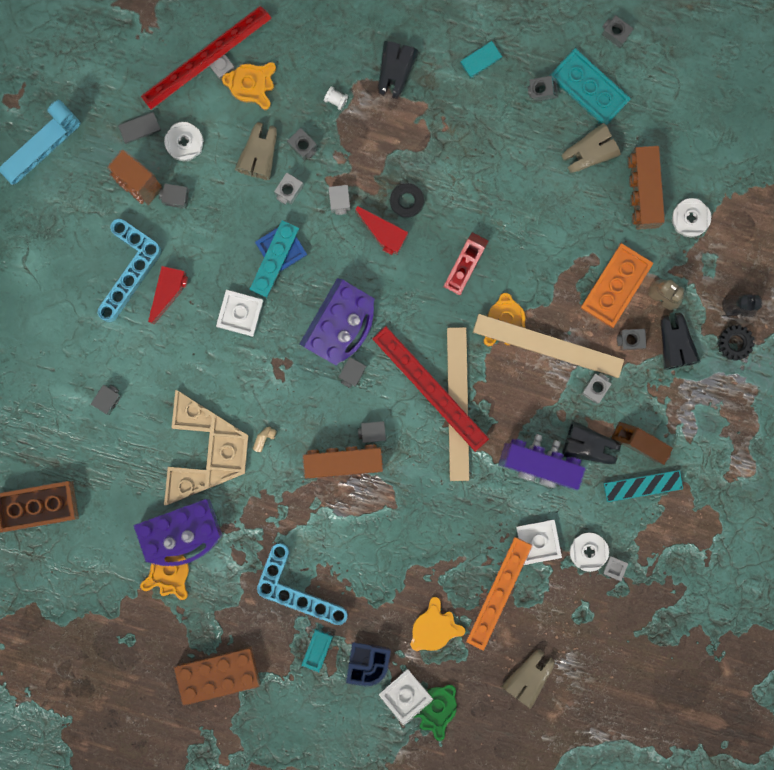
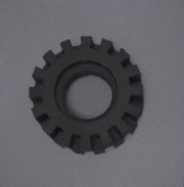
(727, 350)

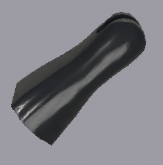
(395, 67)
(742, 304)
(677, 343)
(589, 445)

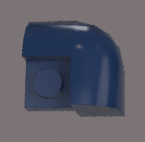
(367, 664)

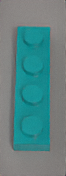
(274, 259)

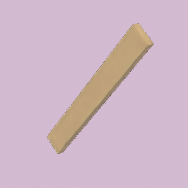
(548, 346)
(458, 391)

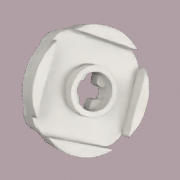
(177, 150)
(699, 211)
(597, 544)

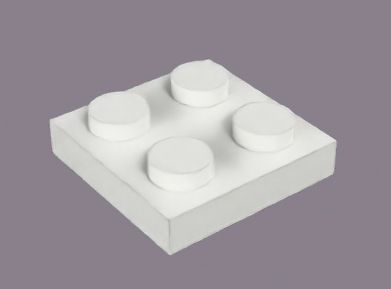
(239, 313)
(544, 541)
(405, 697)

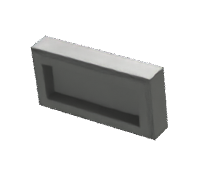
(139, 128)

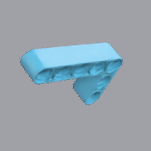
(41, 144)
(130, 271)
(294, 594)

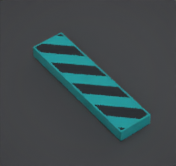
(643, 486)

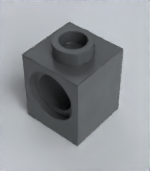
(617, 39)
(550, 92)
(297, 138)
(174, 196)
(640, 339)
(352, 373)
(106, 399)
(372, 432)

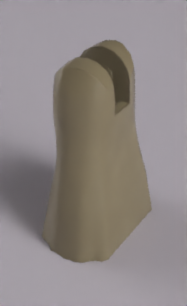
(592, 149)
(258, 153)
(668, 292)
(529, 679)

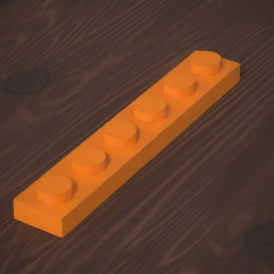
(499, 593)

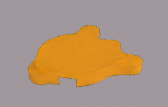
(250, 83)
(507, 311)
(169, 578)
(434, 629)

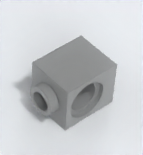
(288, 180)
(339, 199)
(588, 391)

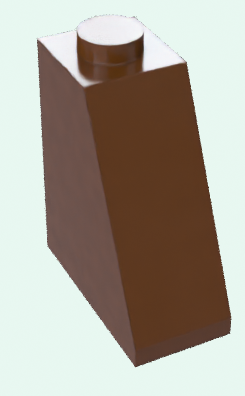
(642, 442)

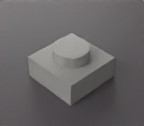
(222, 66)
(615, 568)

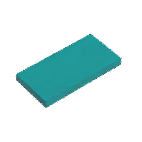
(590, 87)

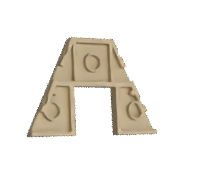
(225, 451)

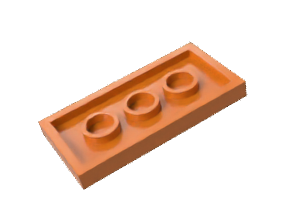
(616, 285)

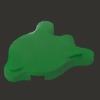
(439, 711)

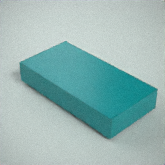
(481, 59)
(317, 650)

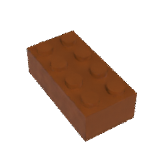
(134, 178)
(647, 188)
(342, 463)
(37, 506)
(217, 676)

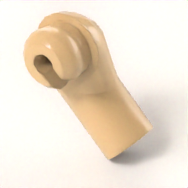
(261, 438)

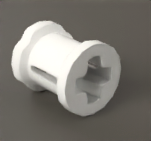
(336, 98)

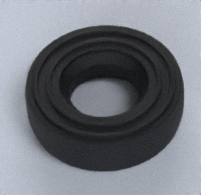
(398, 192)

